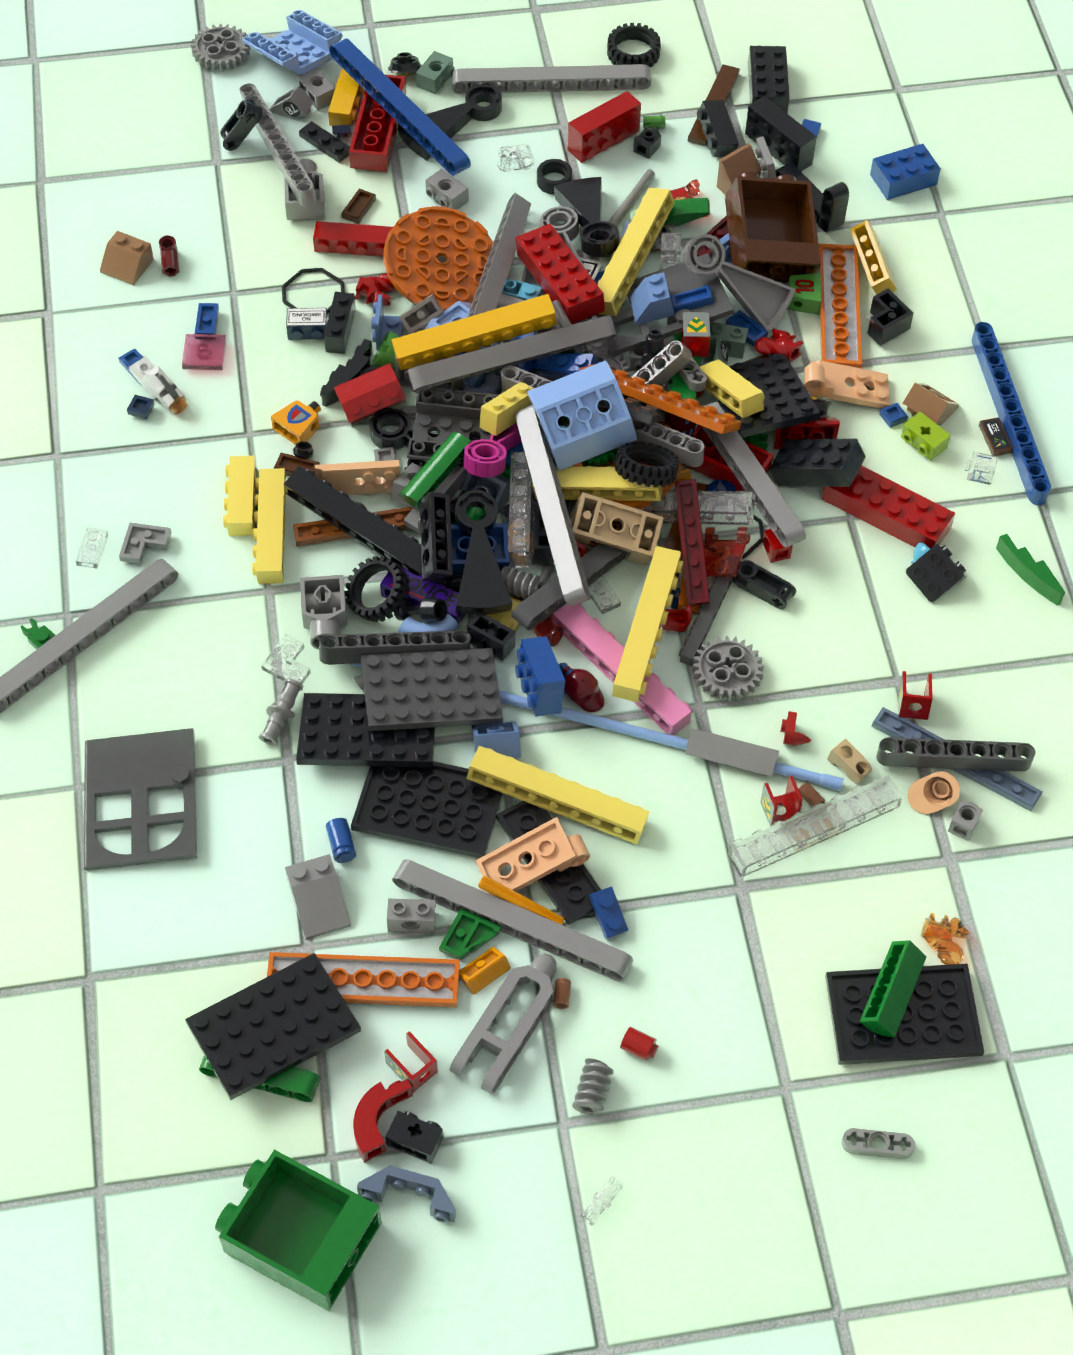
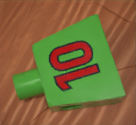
(807, 293)

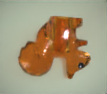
(940, 936)

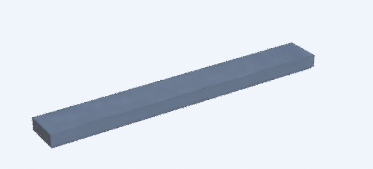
(996, 781)

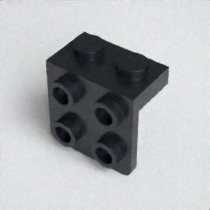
(936, 572)

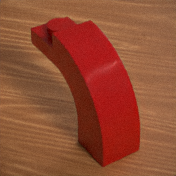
(368, 1112)

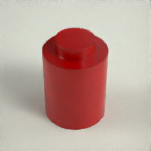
(639, 1044)

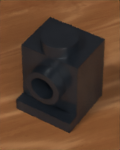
(648, 138)

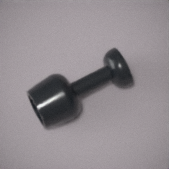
(429, 610)

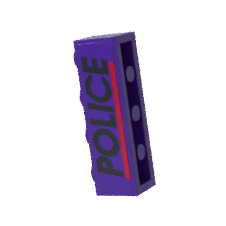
(422, 589)

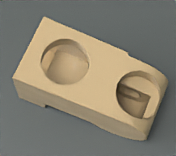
(850, 761)

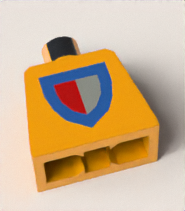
(297, 421)

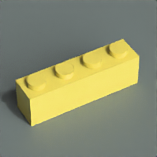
(733, 389)
(241, 495)

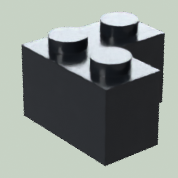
(889, 317)

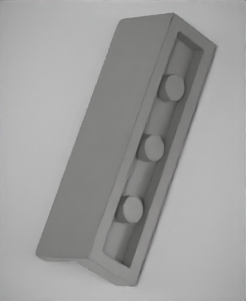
(448, 486)
(731, 752)

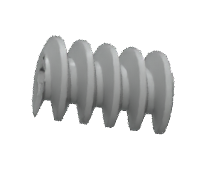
(519, 583)
(592, 1086)

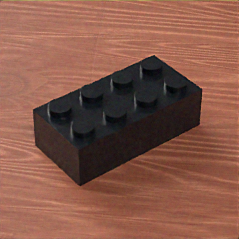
(769, 75)
(784, 136)
(817, 462)

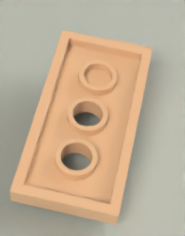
(829, 379)
(344, 475)
(549, 852)

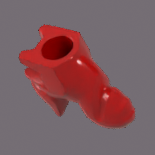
(372, 286)
(779, 343)

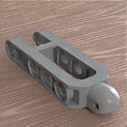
(541, 972)

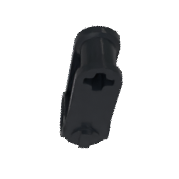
(240, 124)
(764, 584)

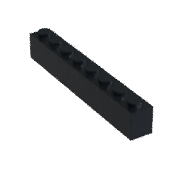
(354, 519)

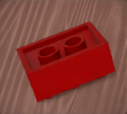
(370, 394)
(820, 429)

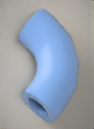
(412, 625)

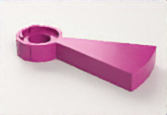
(495, 448)

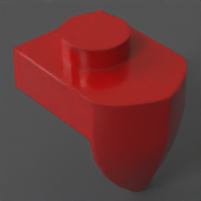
(678, 619)
(788, 728)

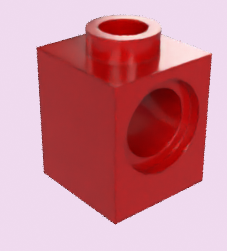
(773, 547)

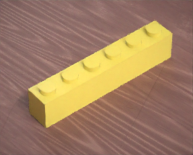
(603, 483)
(270, 526)

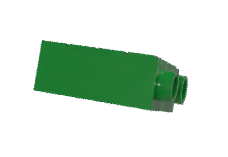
(298, 1228)

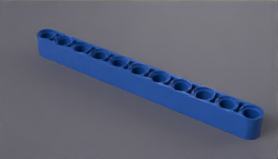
(400, 107)
(1011, 413)

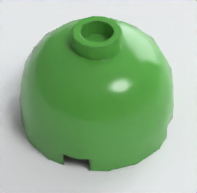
(386, 352)

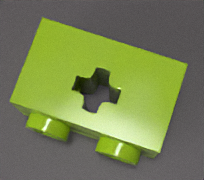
(925, 436)

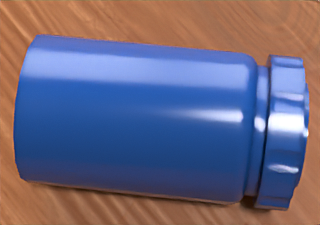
(340, 840)

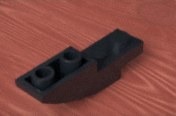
(346, 373)

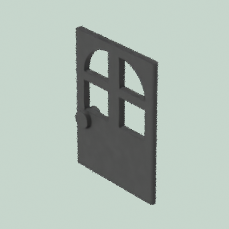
(678, 280)
(135, 767)

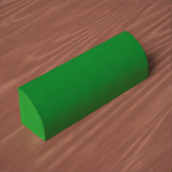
(435, 469)
(893, 988)

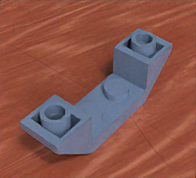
(375, 1186)

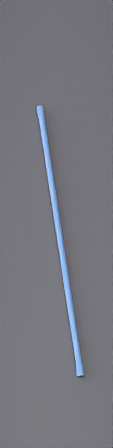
(823, 780)

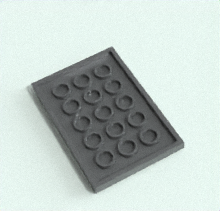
(431, 689)

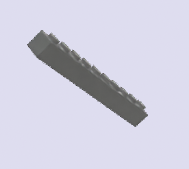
(705, 620)

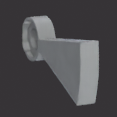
(567, 231)
(759, 296)

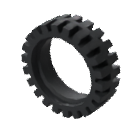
(638, 33)
(664, 462)
(362, 575)

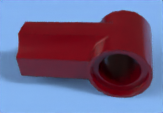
(169, 255)

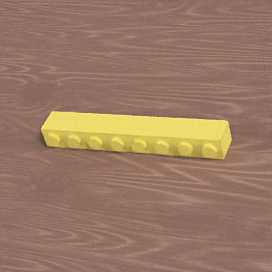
(634, 248)
(646, 625)
(558, 794)

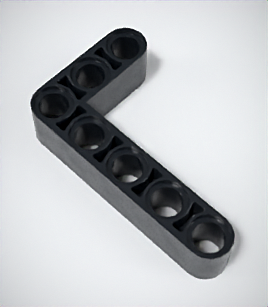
(829, 206)

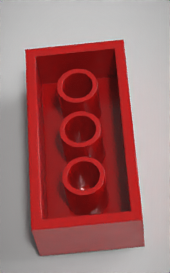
(604, 126)

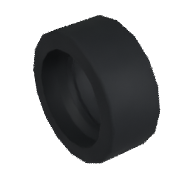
(552, 166)

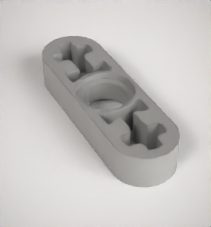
(700, 381)
(869, 1150)

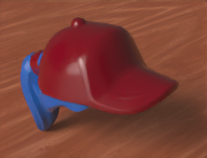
(582, 688)

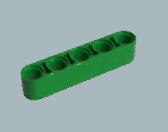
(293, 1083)

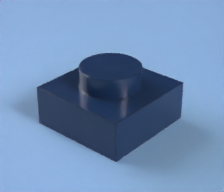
(341, 130)
(140, 406)

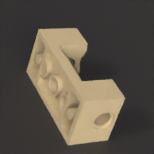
(594, 519)

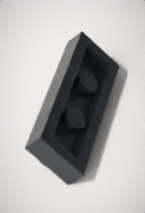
(325, 141)

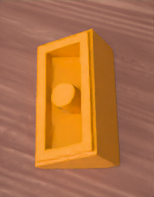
(484, 970)

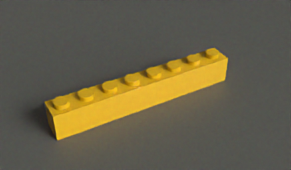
(474, 332)

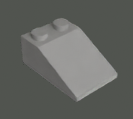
(317, 896)

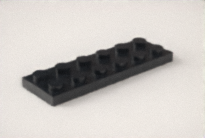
(566, 889)

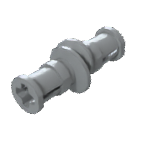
(280, 711)

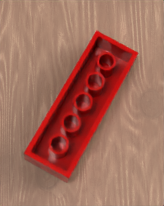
(374, 133)
(560, 273)
(892, 508)

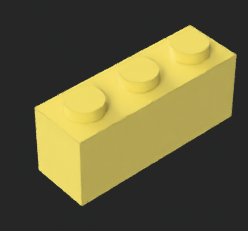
(500, 412)

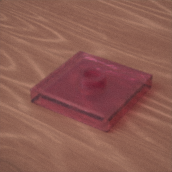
(204, 352)

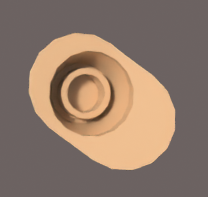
(933, 792)

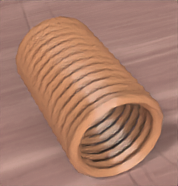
(809, 796)
(559, 993)

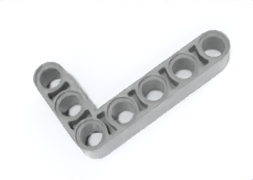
(670, 358)

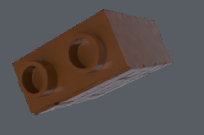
(772, 226)

